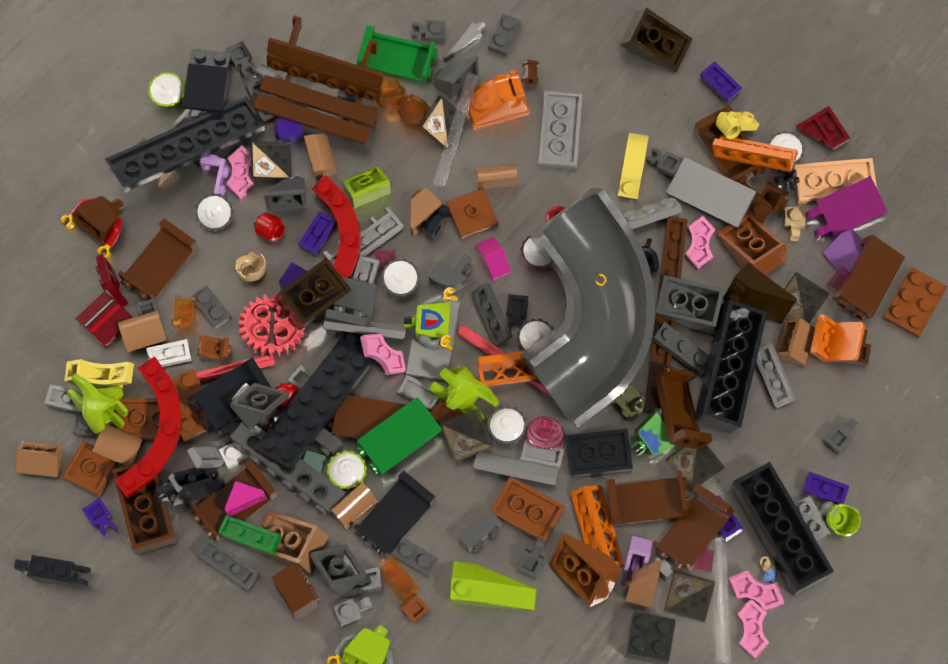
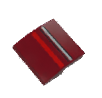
(102, 318)

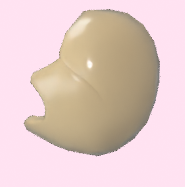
(250, 267)

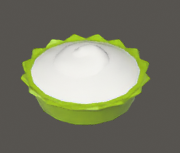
(166, 89)
(346, 469)

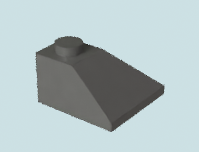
(453, 76)
(287, 194)

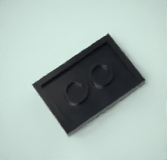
(598, 452)

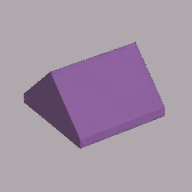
(844, 250)

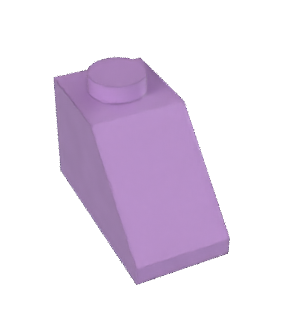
(637, 556)

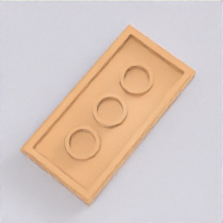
(825, 178)

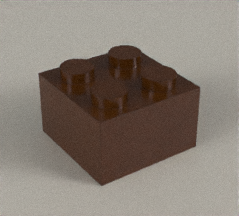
(295, 592)

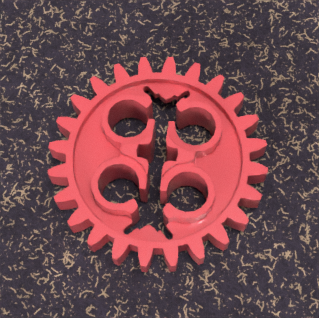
(252, 324)

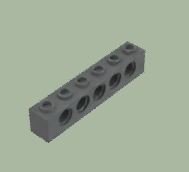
(334, 494)

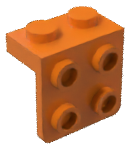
(837, 340)

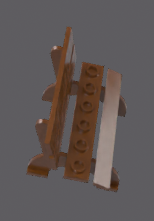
(327, 71)

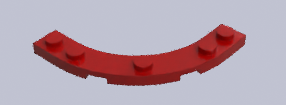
(347, 223)
(167, 434)

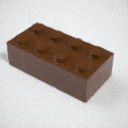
(145, 519)

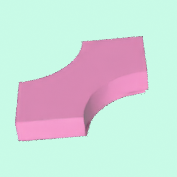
(240, 181)
(699, 251)
(376, 348)
(766, 594)
(753, 638)

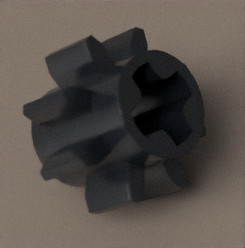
(787, 185)

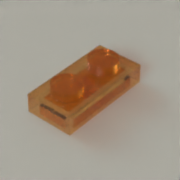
(399, 579)

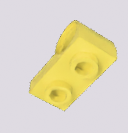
(734, 122)

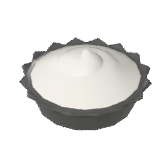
(788, 140)
(214, 212)
(400, 277)
(532, 332)
(507, 425)

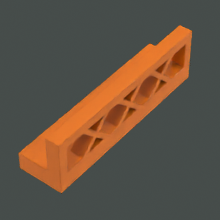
(755, 153)
(501, 362)
(591, 525)

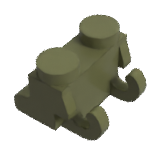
(630, 401)

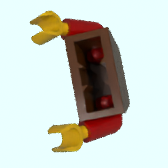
(99, 219)

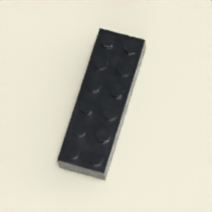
(730, 366)
(782, 528)

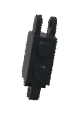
(189, 486)
(52, 571)

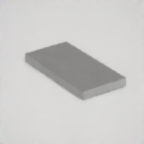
(560, 130)
(711, 192)
(426, 362)

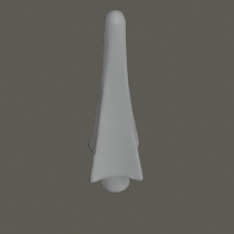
(471, 34)

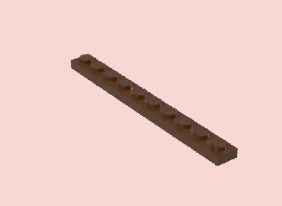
(671, 266)

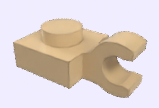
(795, 220)

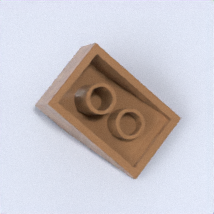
(297, 540)

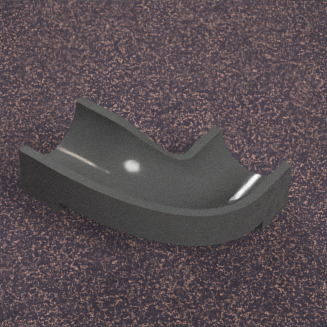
(604, 326)

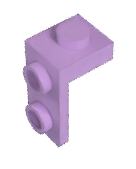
(219, 165)

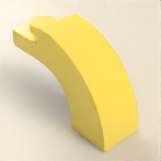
(633, 165)
(100, 374)

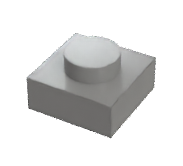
(665, 571)

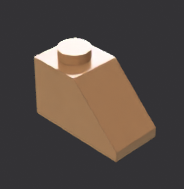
(423, 207)
(643, 584)

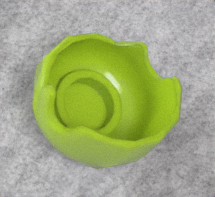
(846, 520)

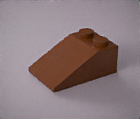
(754, 245)
(585, 569)

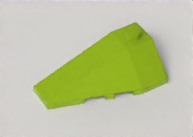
(485, 588)

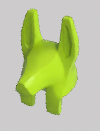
(462, 390)
(98, 404)

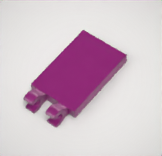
(848, 208)

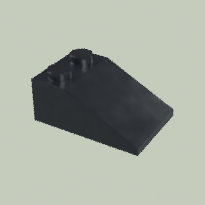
(207, 80)

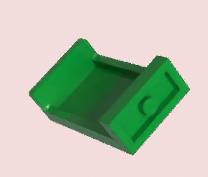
(399, 57)
(398, 436)

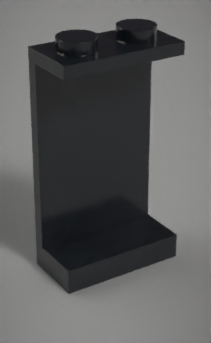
(214, 400)
(395, 515)

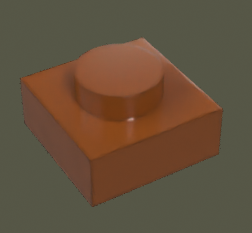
(414, 607)

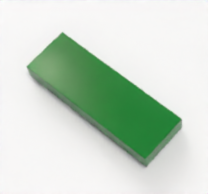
(249, 535)

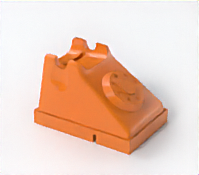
(498, 101)

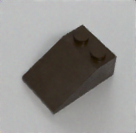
(655, 40)
(759, 291)
(312, 294)

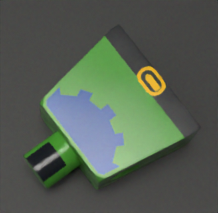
(652, 435)

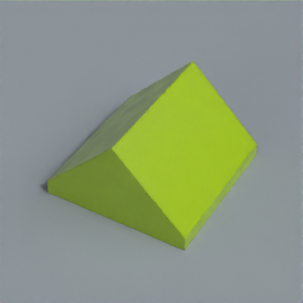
(367, 186)

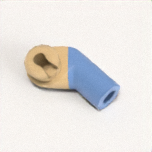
(769, 569)

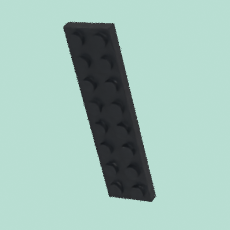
(184, 144)
(315, 402)

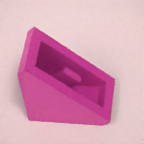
(493, 258)
(243, 497)

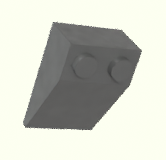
(690, 303)

